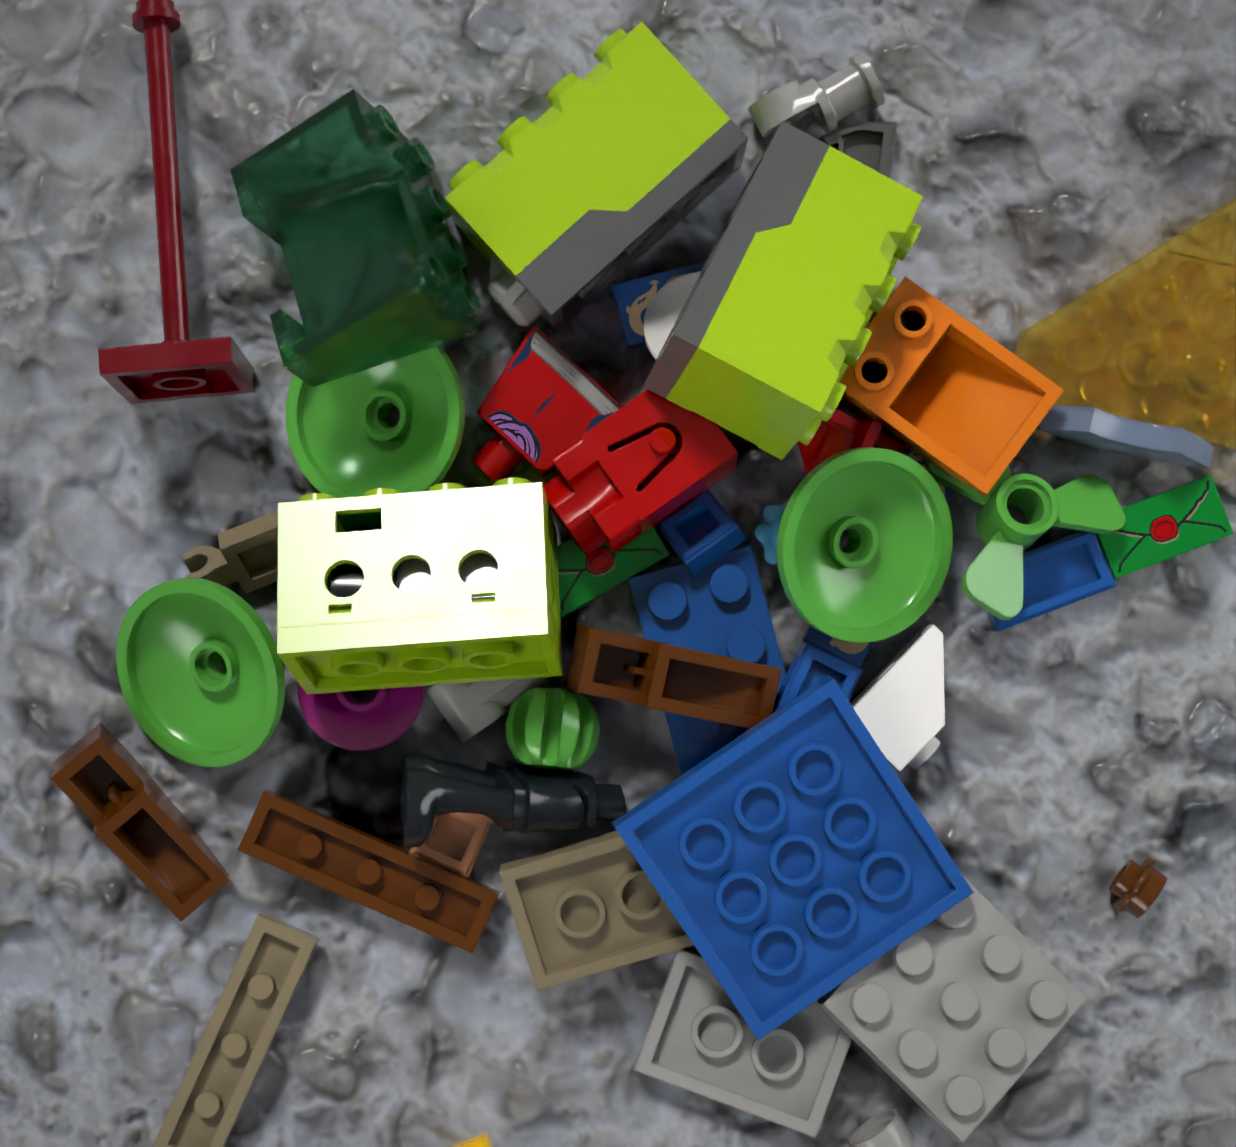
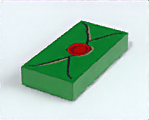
(1166, 527)
(591, 576)

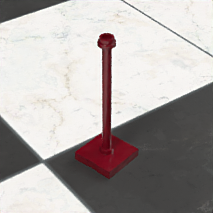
(178, 365)

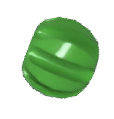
(552, 729)

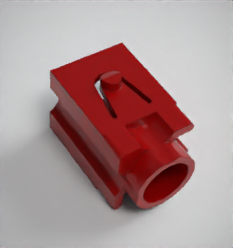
(636, 471)

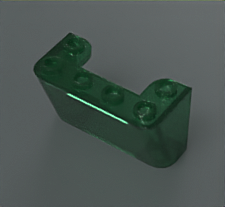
(359, 242)

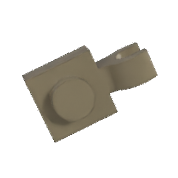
(245, 555)

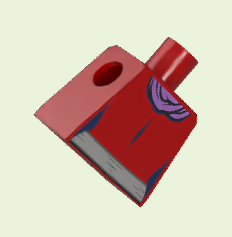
(538, 409)

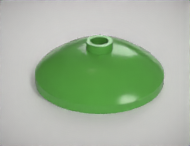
(345, 434)
(893, 551)
(177, 677)

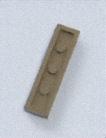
(238, 1035)

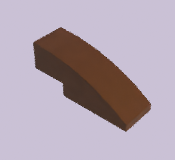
(671, 677)
(139, 822)

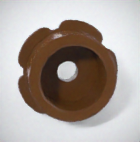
(1137, 886)

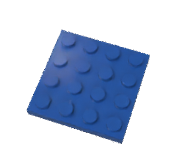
(793, 857)

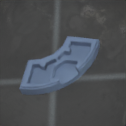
(1126, 436)

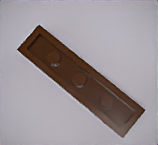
(368, 870)

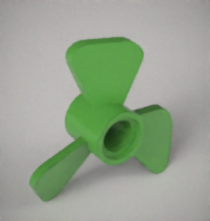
(996, 573)

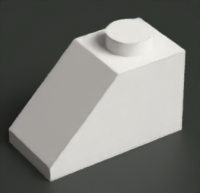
(906, 701)

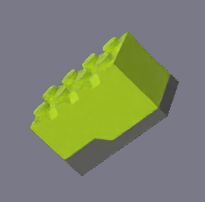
(594, 179)
(787, 293)

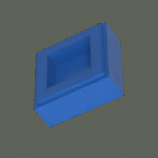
(701, 532)

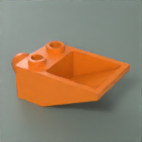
(947, 389)

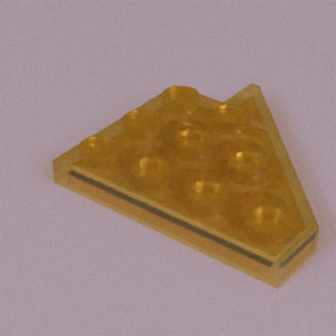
(1153, 336)

